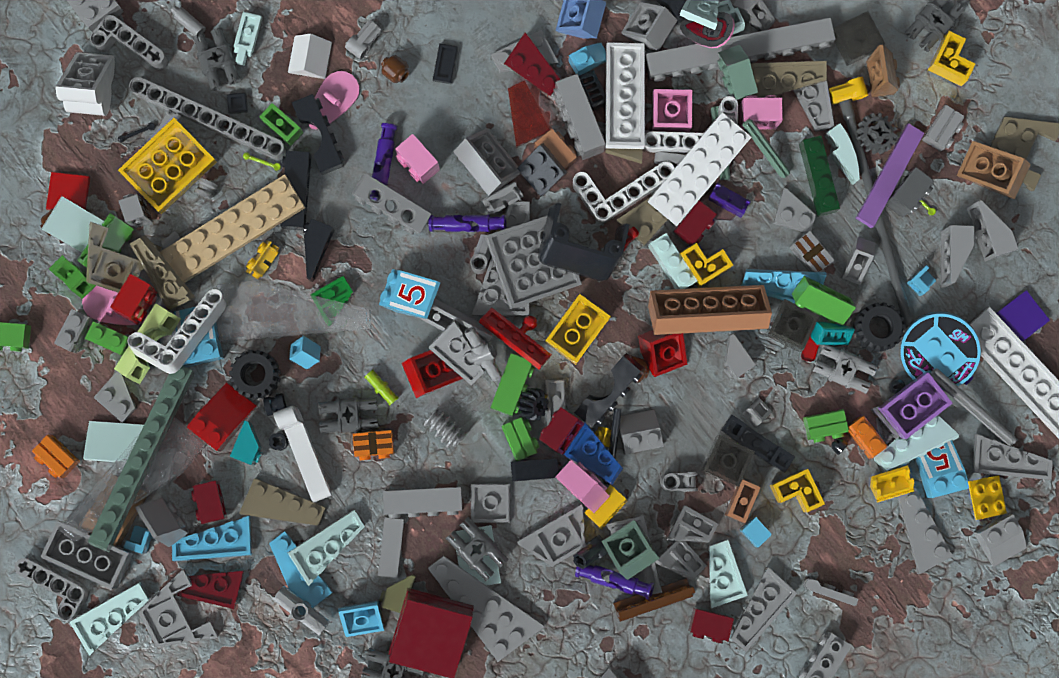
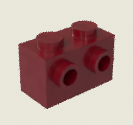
(695, 223)
(561, 430)
(209, 502)
(711, 625)

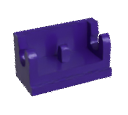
(729, 200)

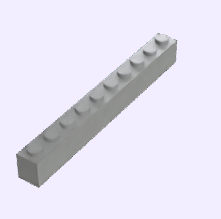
(756, 45)

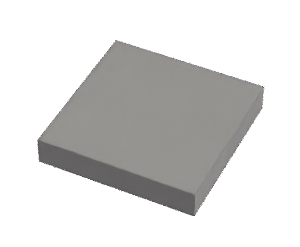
(490, 503)

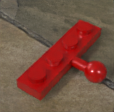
(516, 337)

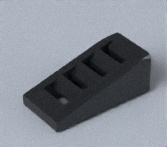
(599, 103)

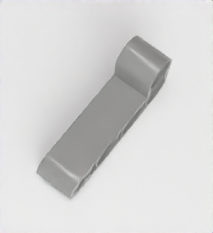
(132, 44)
(50, 584)

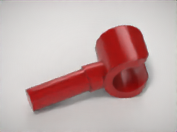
(632, 234)

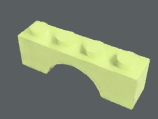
(156, 325)

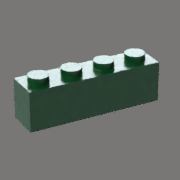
(819, 176)

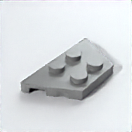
(558, 538)

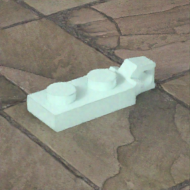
(246, 36)

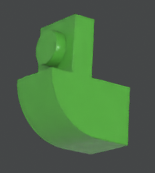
(71, 276)

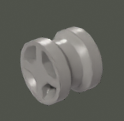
(205, 188)

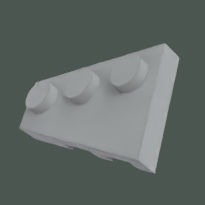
(540, 42)
(816, 105)

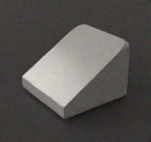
(757, 412)

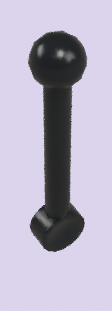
(150, 126)

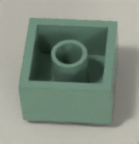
(737, 72)
(630, 550)

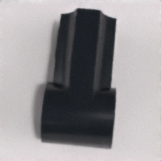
(592, 551)

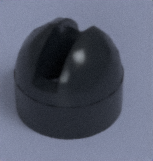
(896, 382)
(839, 445)

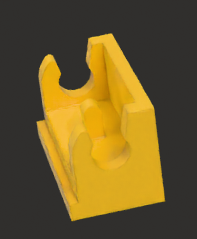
(892, 484)
(608, 508)

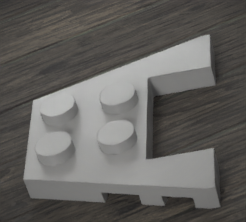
(166, 618)

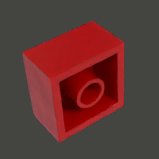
(134, 299)

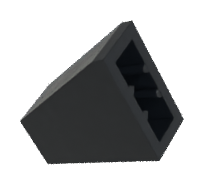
(535, 469)

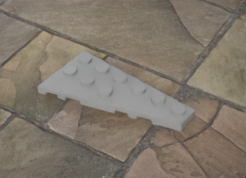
(492, 292)
(494, 618)

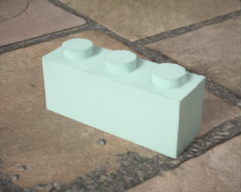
(672, 262)

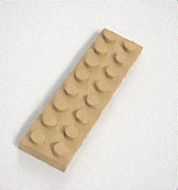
(233, 229)

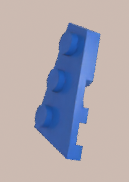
(593, 455)

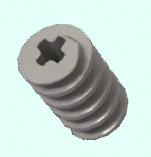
(444, 429)

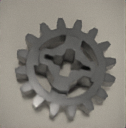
(876, 133)

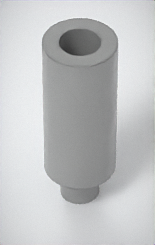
(188, 21)

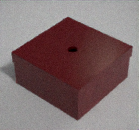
(430, 633)

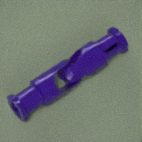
(383, 156)
(459, 223)
(616, 580)

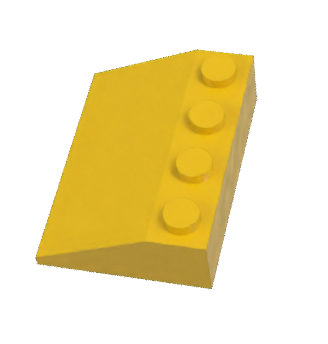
(167, 166)

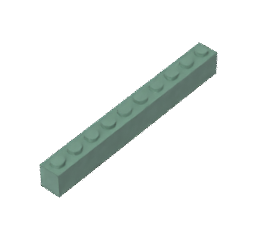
(140, 459)

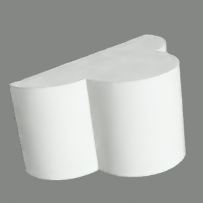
(87, 84)

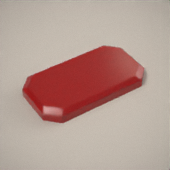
(810, 351)

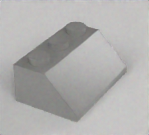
(487, 161)

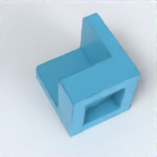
(921, 281)
(305, 352)
(755, 532)
(139, 540)

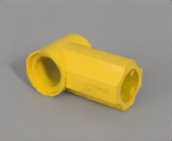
(853, 89)

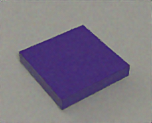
(1023, 316)

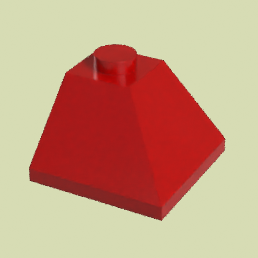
(663, 351)

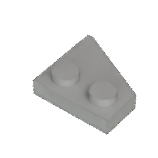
(793, 213)
(116, 397)
(692, 527)
(681, 560)

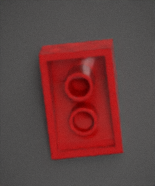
(428, 373)
(221, 417)

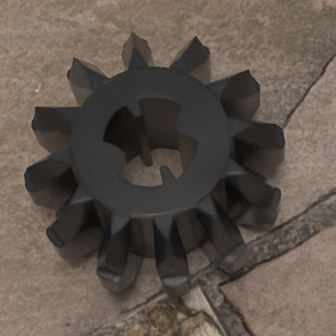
(533, 404)

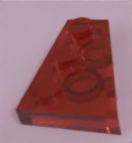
(526, 115)

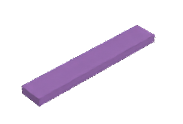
(889, 175)

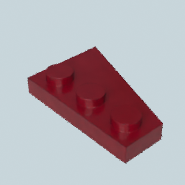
(531, 65)
(215, 588)

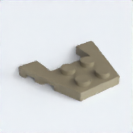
(1017, 138)
(105, 266)

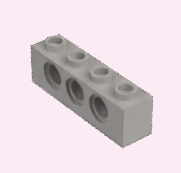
(418, 215)

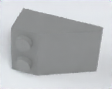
(992, 233)
(955, 249)

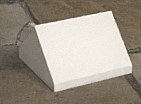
(310, 56)

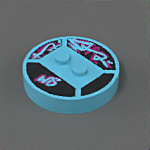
(942, 343)

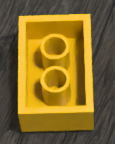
(577, 329)

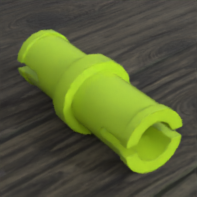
(381, 387)

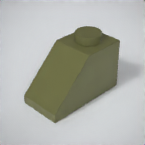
(394, 595)

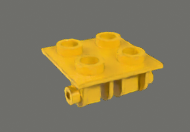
(987, 497)

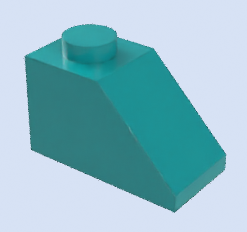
(247, 445)

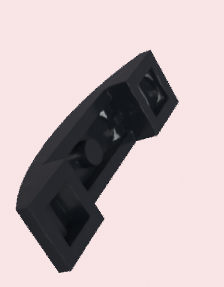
(763, 447)

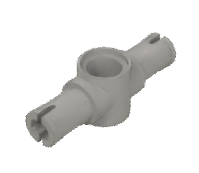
(483, 353)

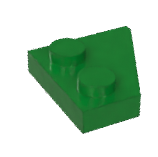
(337, 290)

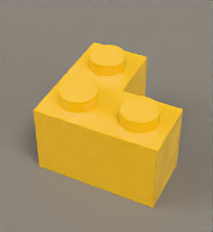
(948, 63)
(704, 268)
(799, 485)

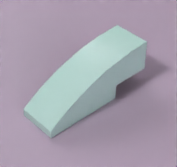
(844, 153)

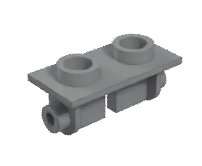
(501, 198)

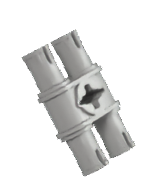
(854, 363)

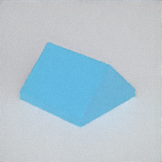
(361, 618)

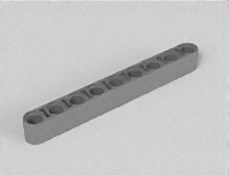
(201, 112)

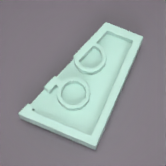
(724, 574)

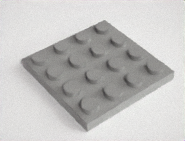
(519, 268)

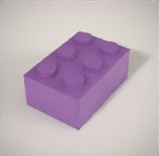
(915, 405)

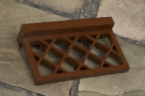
(638, 605)

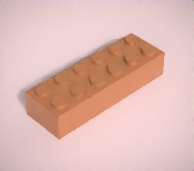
(709, 309)

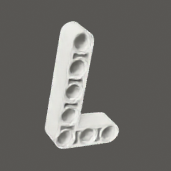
(680, 137)
(623, 194)
(181, 337)
(292, 423)

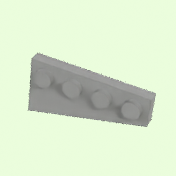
(1005, 460)

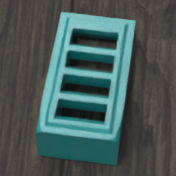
(821, 329)

